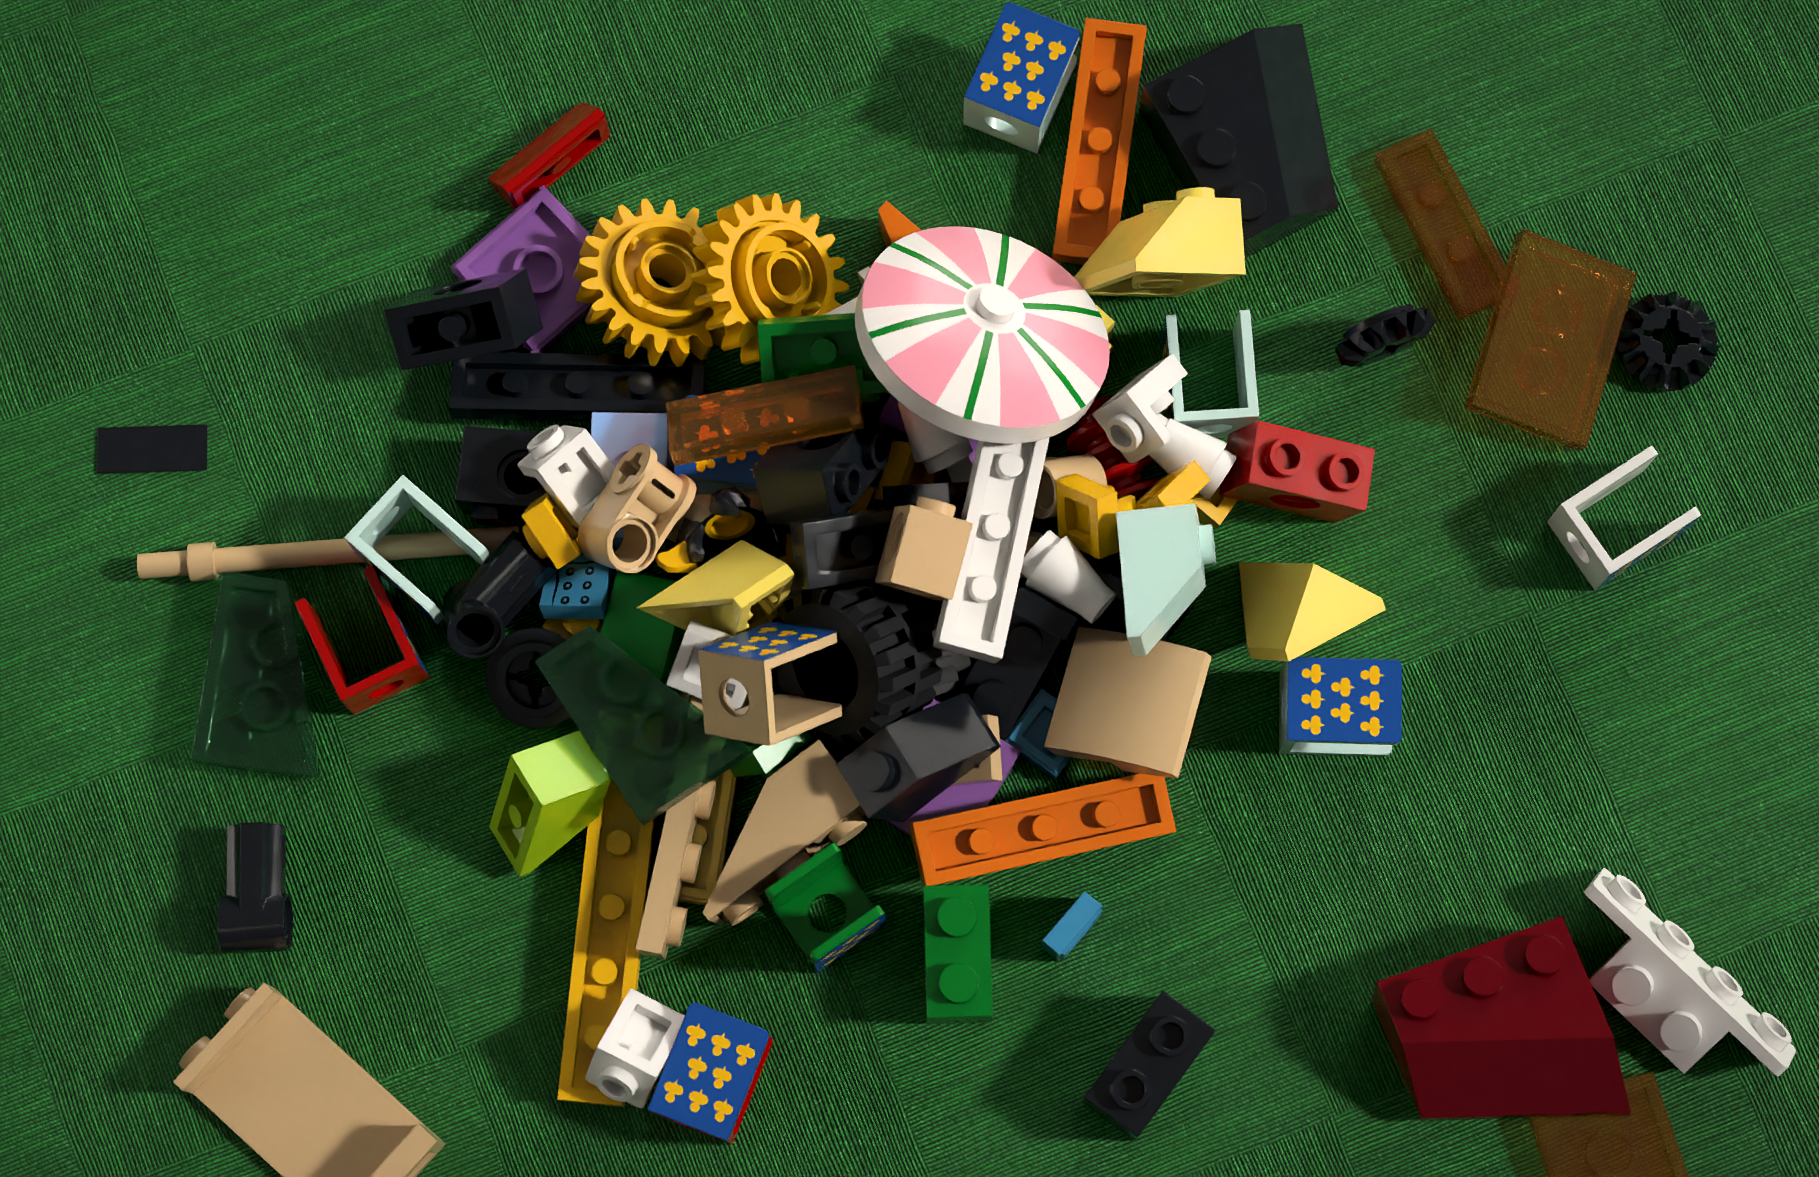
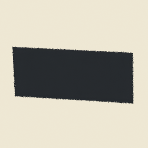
(152, 449)

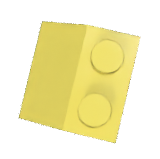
(1170, 248)

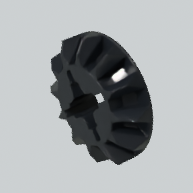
(1384, 335)
(1645, 356)
(516, 695)

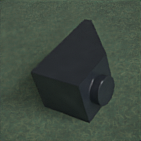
(918, 758)

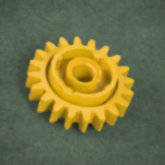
(764, 267)
(618, 280)

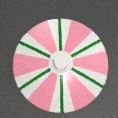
(981, 335)

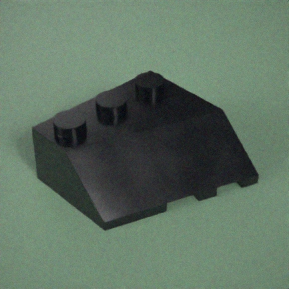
(1249, 130)

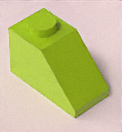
(547, 799)

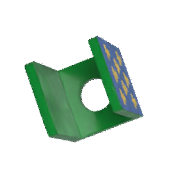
(801, 887)

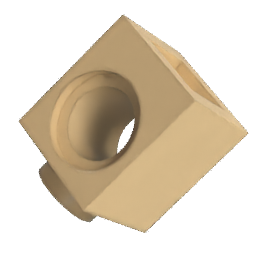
(924, 549)

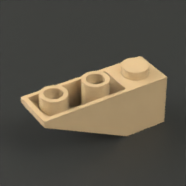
(791, 820)

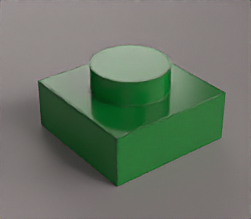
(769, 759)

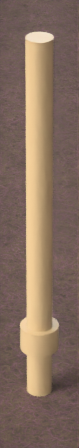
(206, 561)

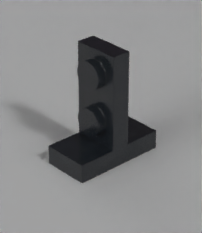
(1031, 640)

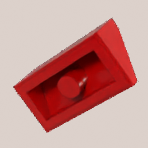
(551, 154)

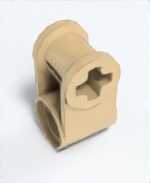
(640, 507)

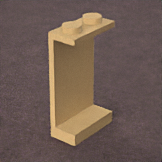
(302, 1096)

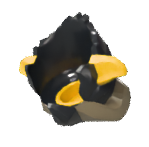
(718, 523)

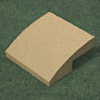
(1127, 706)

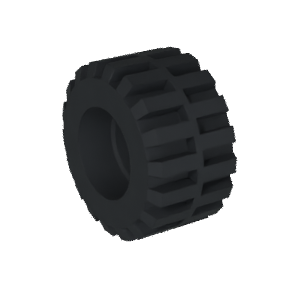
(876, 668)

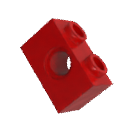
(1298, 472)

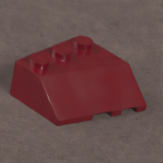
(1503, 1032)

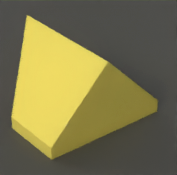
(726, 593)
(1298, 608)

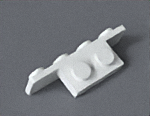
(1672, 991)

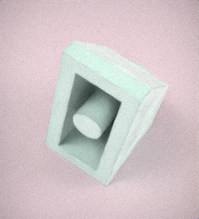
(1161, 568)

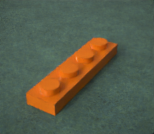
(1099, 138)
(1041, 828)

